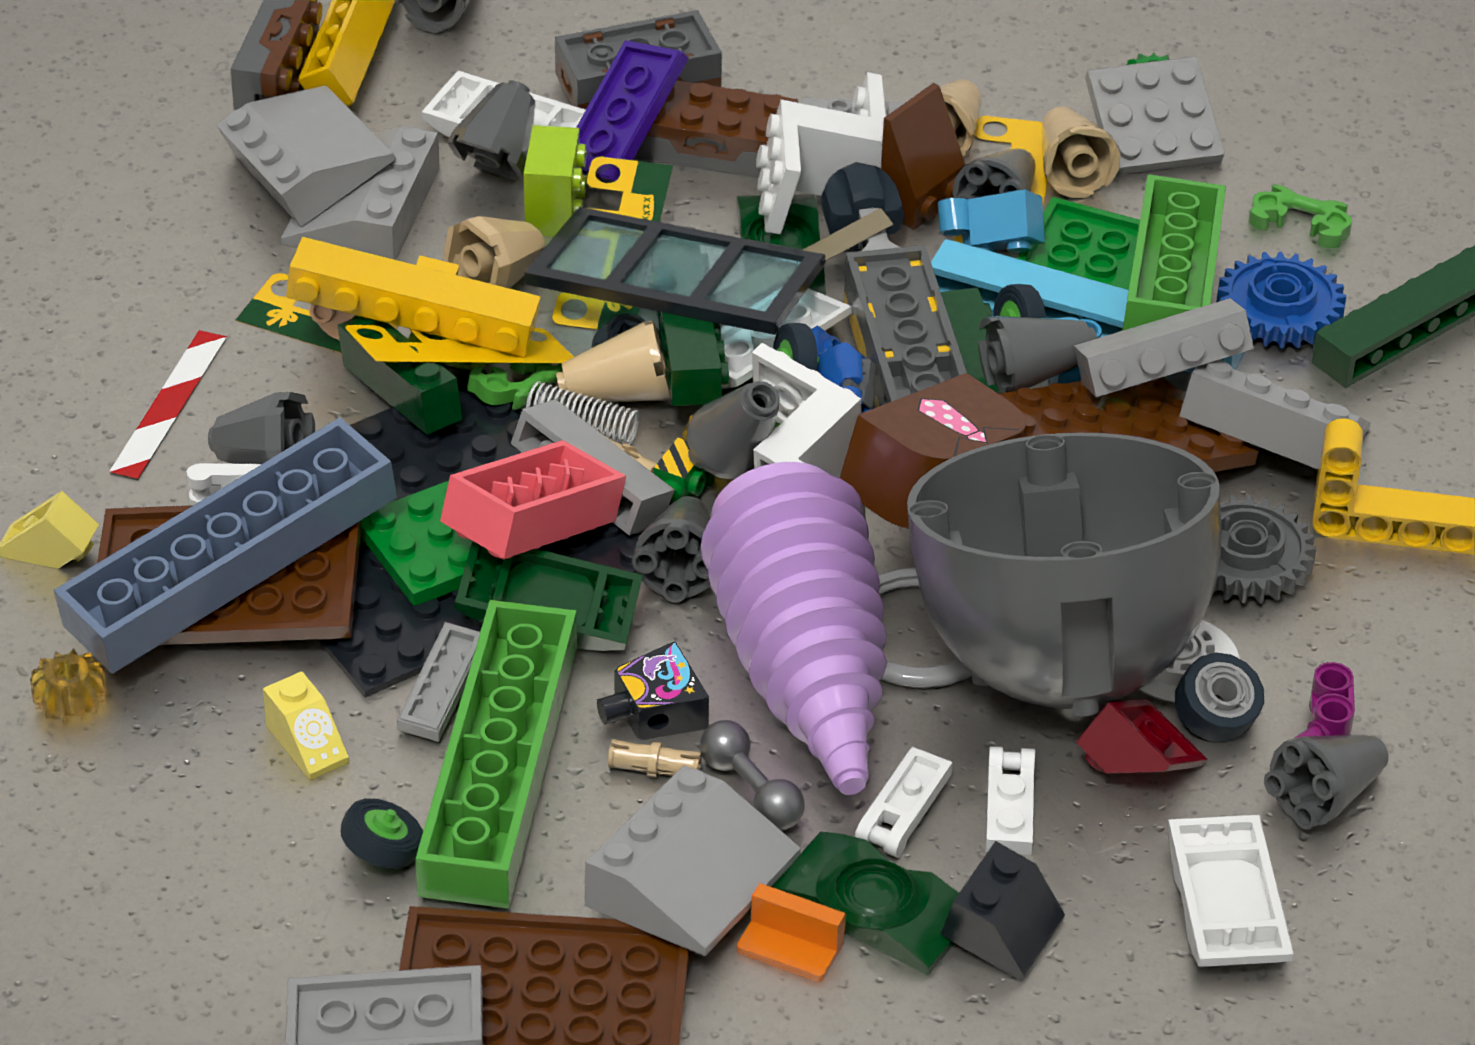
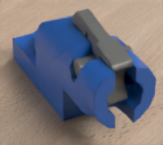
(845, 367)

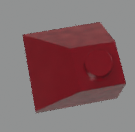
(1137, 739)

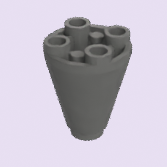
(995, 174)
(730, 428)
(671, 551)
(1323, 774)

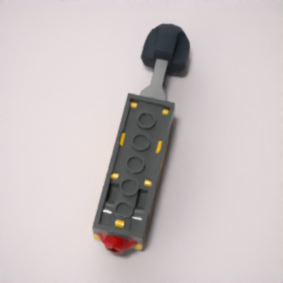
(891, 289)

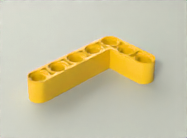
(1381, 513)

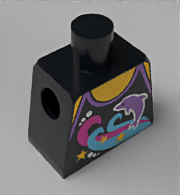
(657, 695)

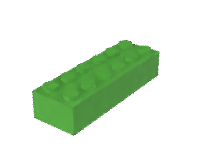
(1174, 249)

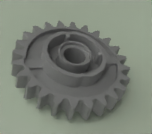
(1262, 550)

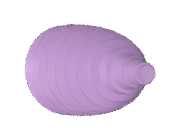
(803, 606)

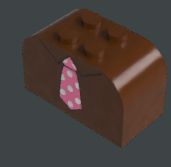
(918, 432)

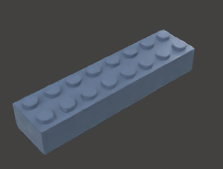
(225, 544)

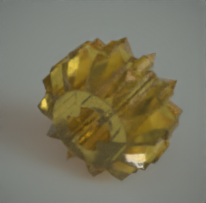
(68, 685)

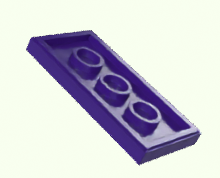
(627, 104)

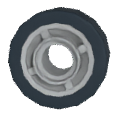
(1207, 714)

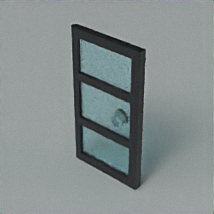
(675, 270)

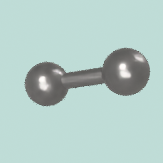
(727, 747)

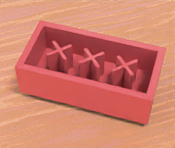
(532, 499)

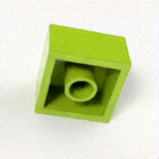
(553, 177)

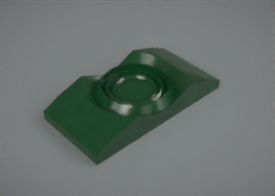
(798, 231)
(599, 593)
(883, 902)

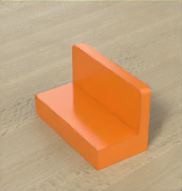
(792, 933)

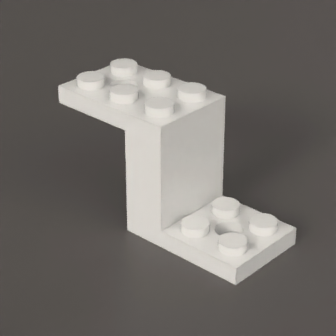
(812, 144)
(812, 414)

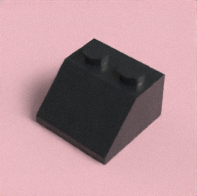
(1004, 912)

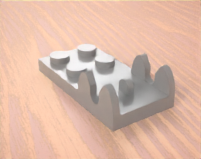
(387, 1008)

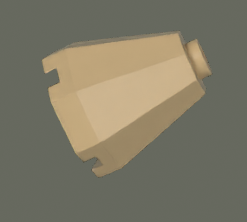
(493, 249)

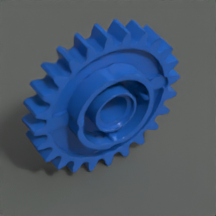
(1283, 297)

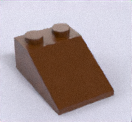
(921, 154)

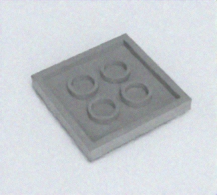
(1156, 114)

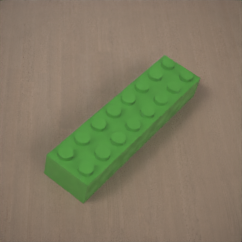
(497, 755)

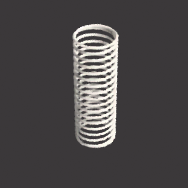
(542, 396)

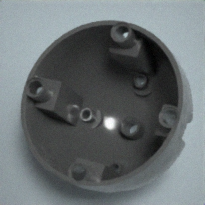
(1067, 562)

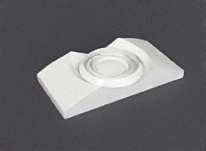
(466, 91)
(1228, 891)

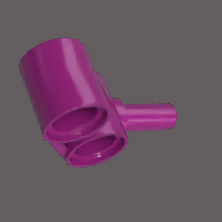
(1331, 701)

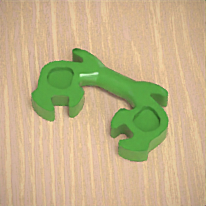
(1329, 221)
(497, 390)

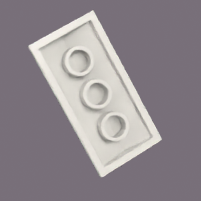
(739, 343)

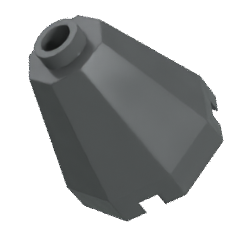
(497, 131)
(261, 429)

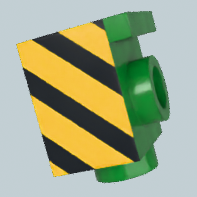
(680, 472)

